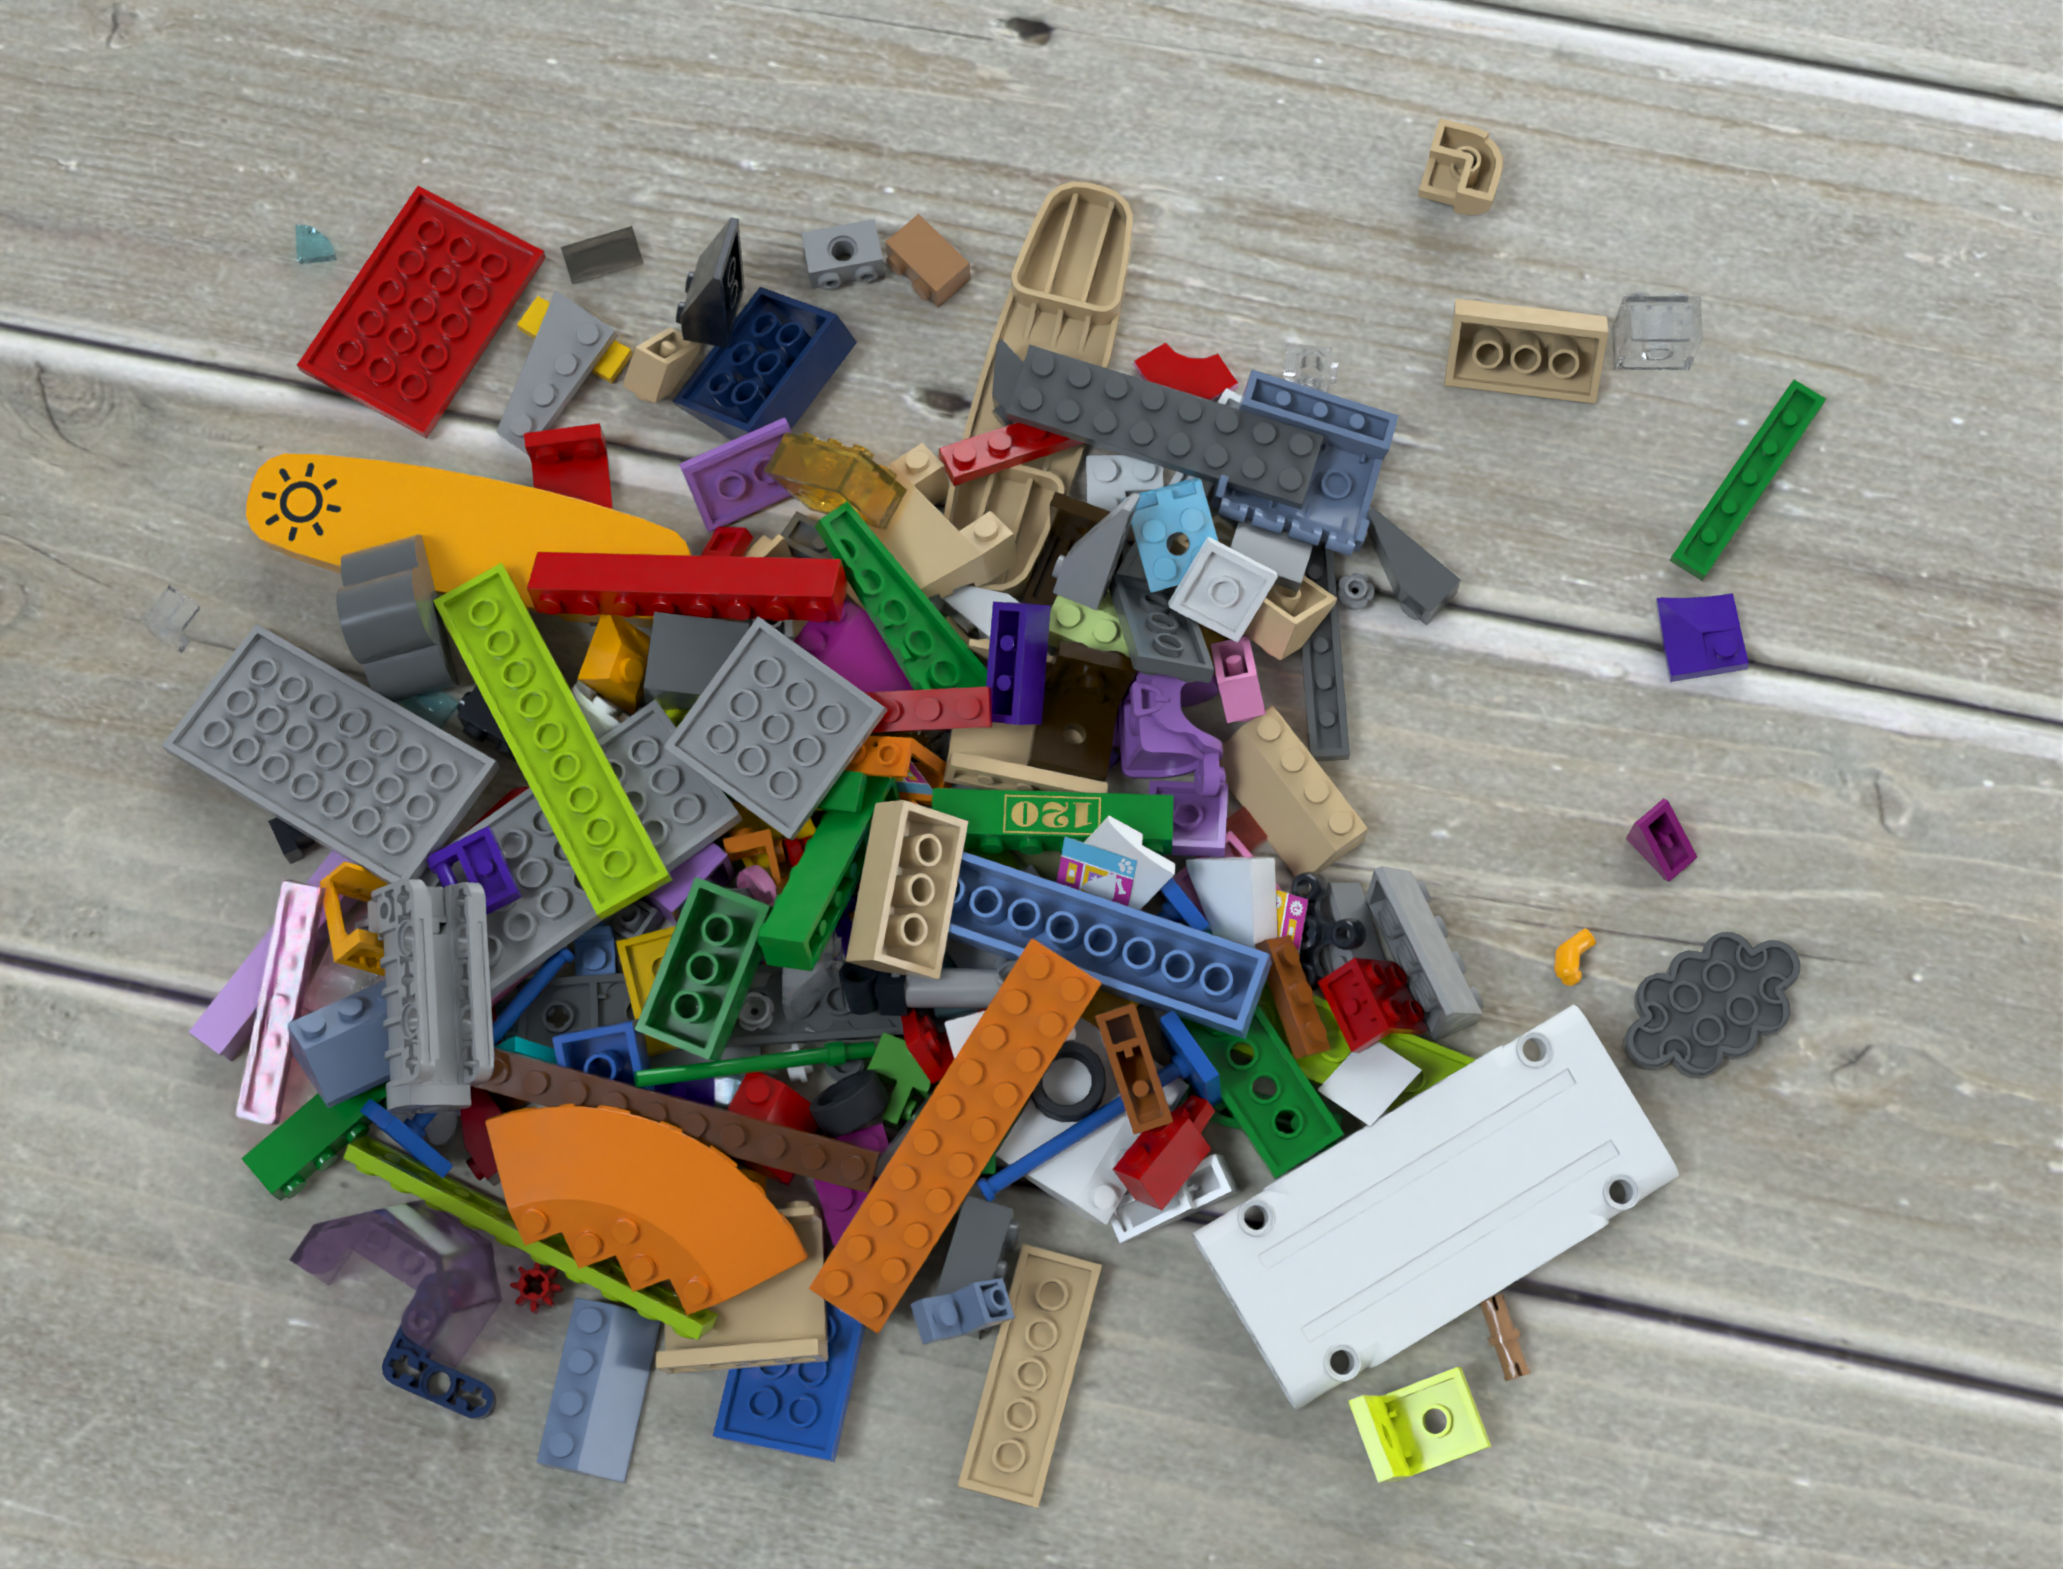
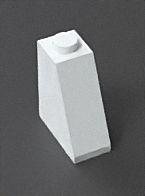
(1237, 896)

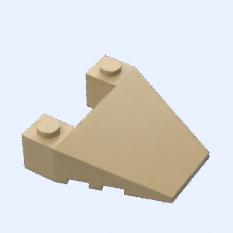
(929, 544)

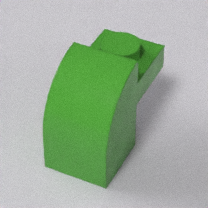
(899, 1069)

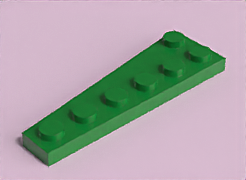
(904, 616)

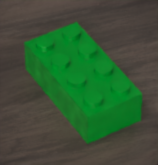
(705, 970)

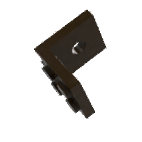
(1068, 523)
(1083, 696)

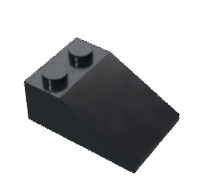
(714, 290)

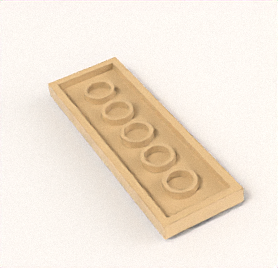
(1030, 1377)

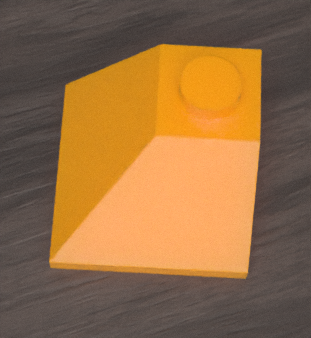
(617, 662)

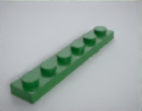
(1747, 480)

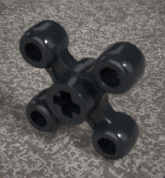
(1320, 929)

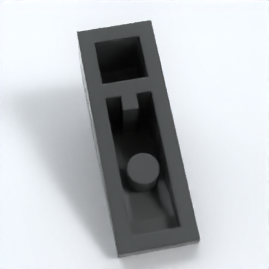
(1414, 574)

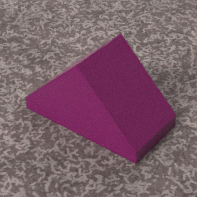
(1662, 841)

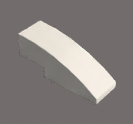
(1205, 1187)

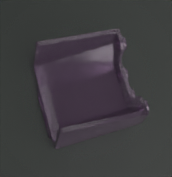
(427, 1252)

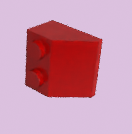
(774, 1102)

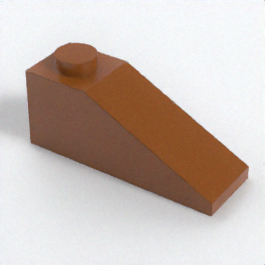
(1134, 1069)

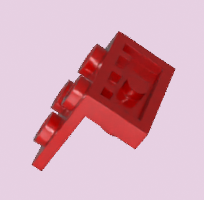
(571, 463)
(1371, 1002)
(926, 1045)

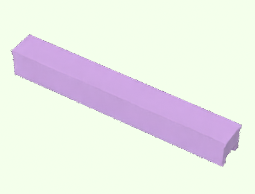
(232, 1014)

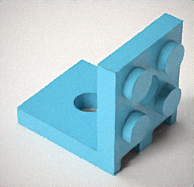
(1161, 513)

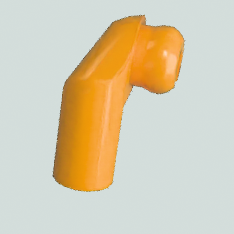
(1568, 957)

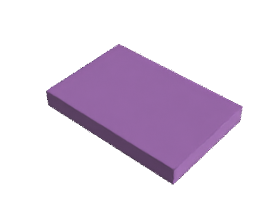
(732, 479)

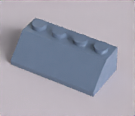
(344, 1045)
(599, 1391)

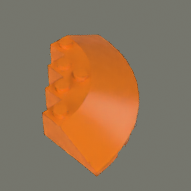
(642, 1196)

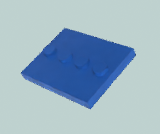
(795, 1405)

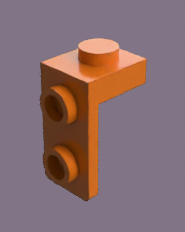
(748, 843)

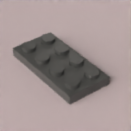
(1157, 635)

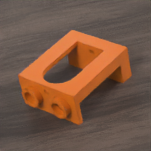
(893, 759)

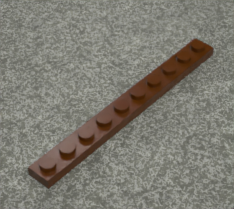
(712, 1126)

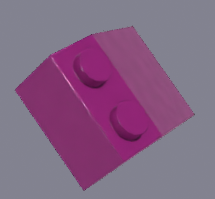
(854, 651)

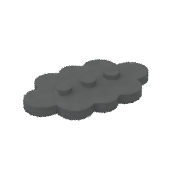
(1711, 1005)

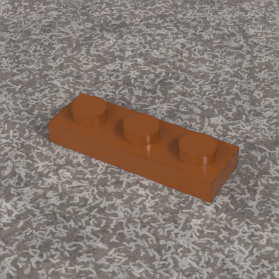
(1294, 998)

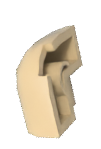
(1462, 168)

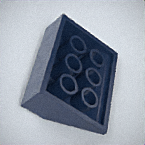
(771, 368)

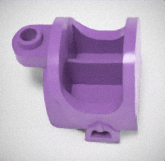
(1160, 740)

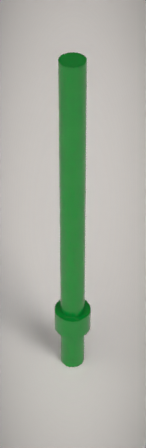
(832, 1054)

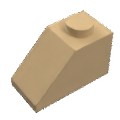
(659, 365)

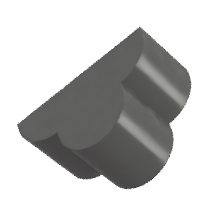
(393, 620)

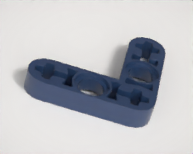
(404, 1347)

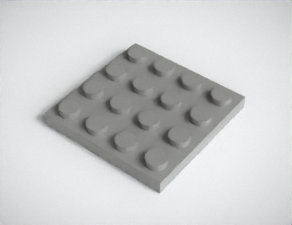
(775, 728)

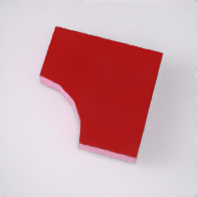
(1195, 376)

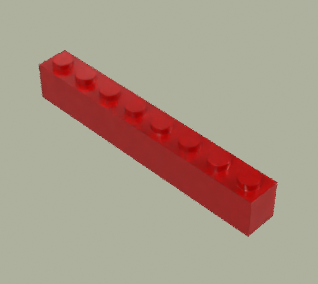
(688, 586)

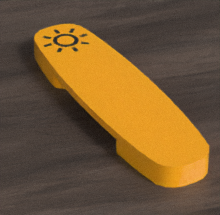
(468, 523)

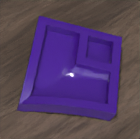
(1701, 636)

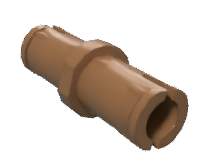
(1504, 1337)

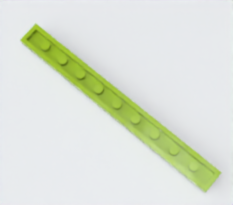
(493, 1217)

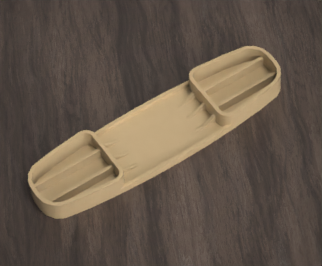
(1065, 301)

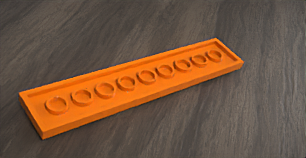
(955, 1135)

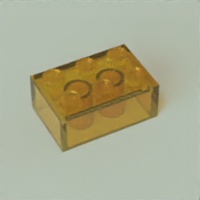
(830, 474)

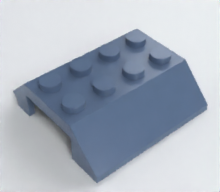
(1343, 474)

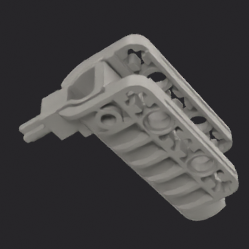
(434, 992)

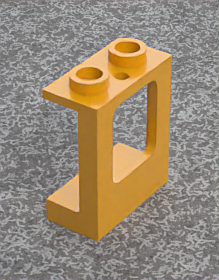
(361, 947)

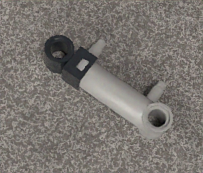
(894, 994)

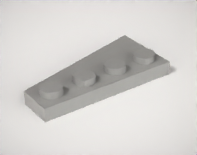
(556, 367)

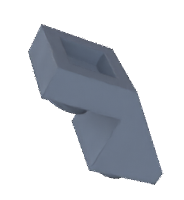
(962, 1311)

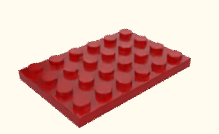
(421, 311)

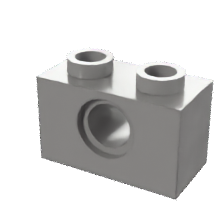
(855, 239)

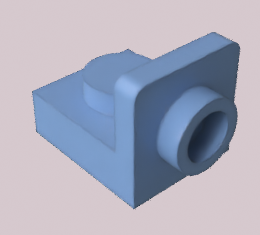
(596, 951)

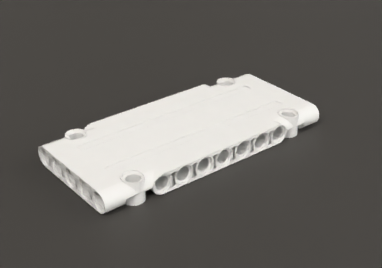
(1435, 1206)

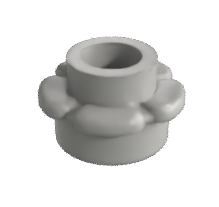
(1351, 600)
(764, 1017)

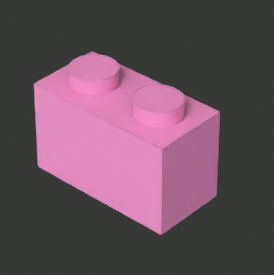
(1238, 680)

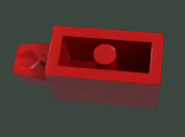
(1166, 1155)

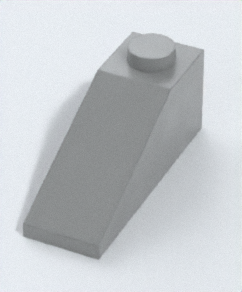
(1091, 562)

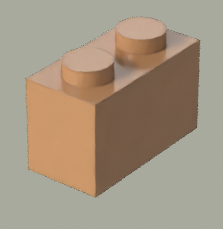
(927, 261)

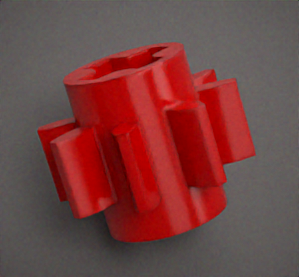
(547, 1285)

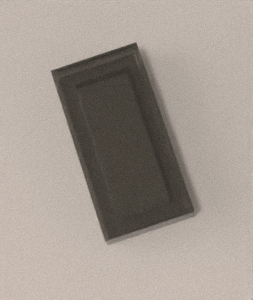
(602, 255)

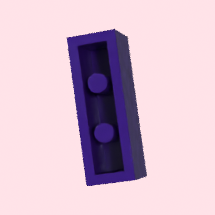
(1018, 661)

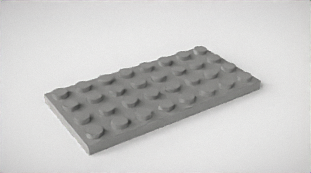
(331, 757)
(671, 799)

